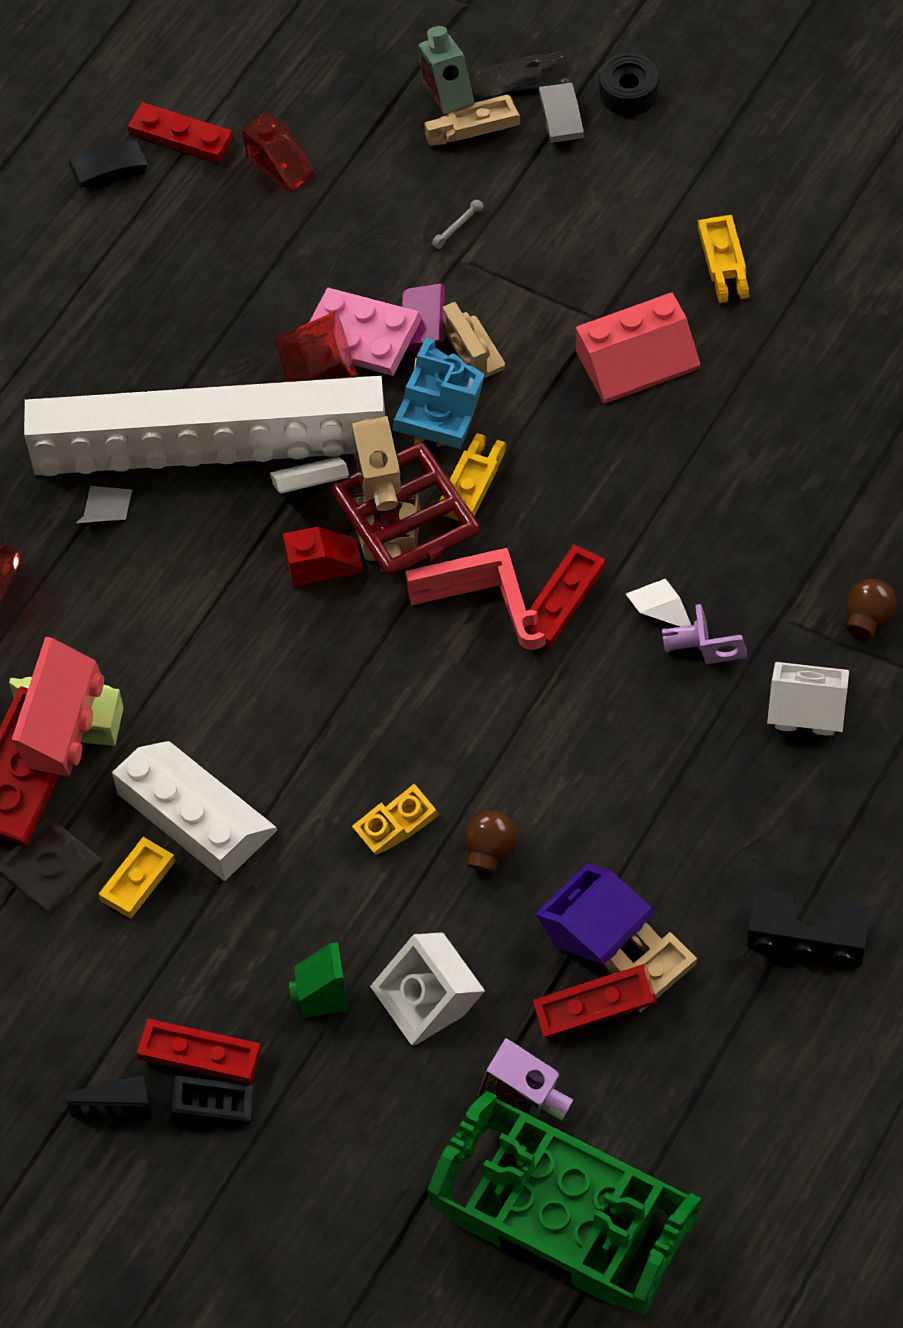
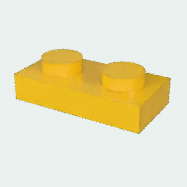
(137, 877)

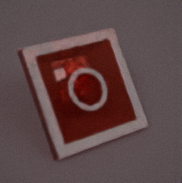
(316, 351)

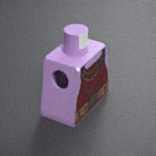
(524, 1082)

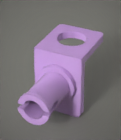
(697, 635)

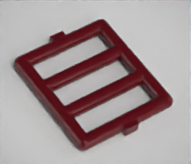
(432, 549)

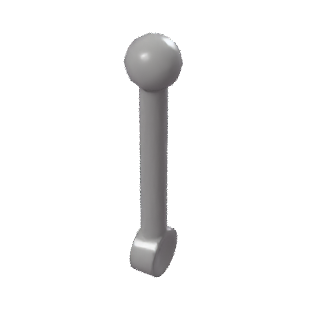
(475, 207)

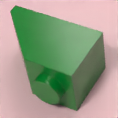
(320, 983)

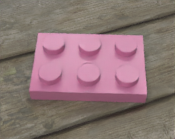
(374, 329)

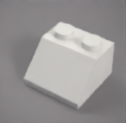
(808, 698)
(426, 986)

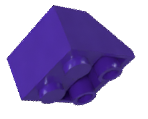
(593, 914)

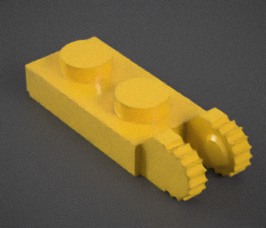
(723, 255)
(475, 473)

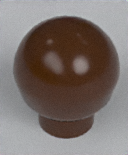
(870, 607)
(490, 839)

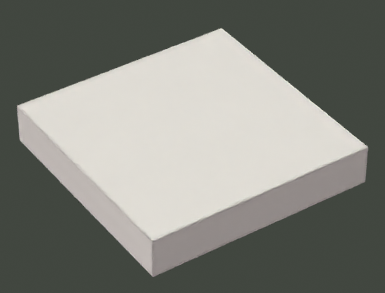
(309, 474)

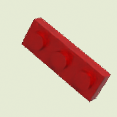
(180, 132)
(565, 592)
(595, 1001)
(199, 1051)

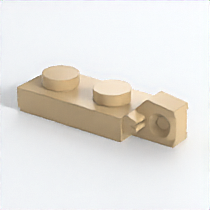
(473, 121)

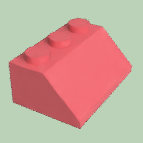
(637, 348)
(57, 709)

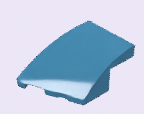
(439, 397)

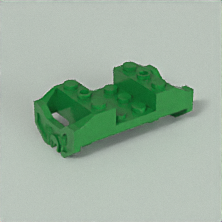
(563, 1202)

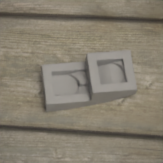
(561, 112)

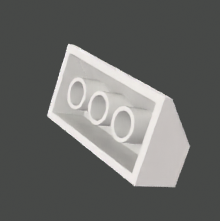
(192, 807)

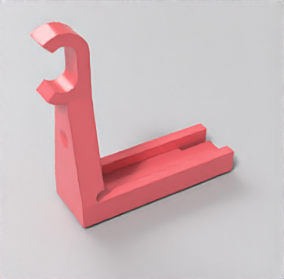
(475, 574)

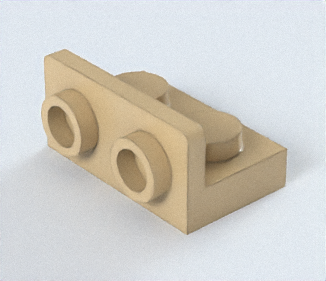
(471, 341)

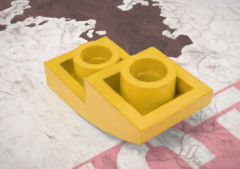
(396, 822)

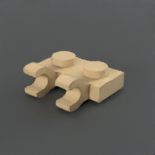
(665, 959)

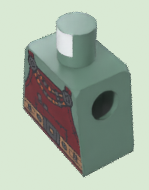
(441, 62)

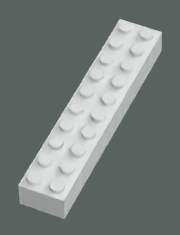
(198, 425)

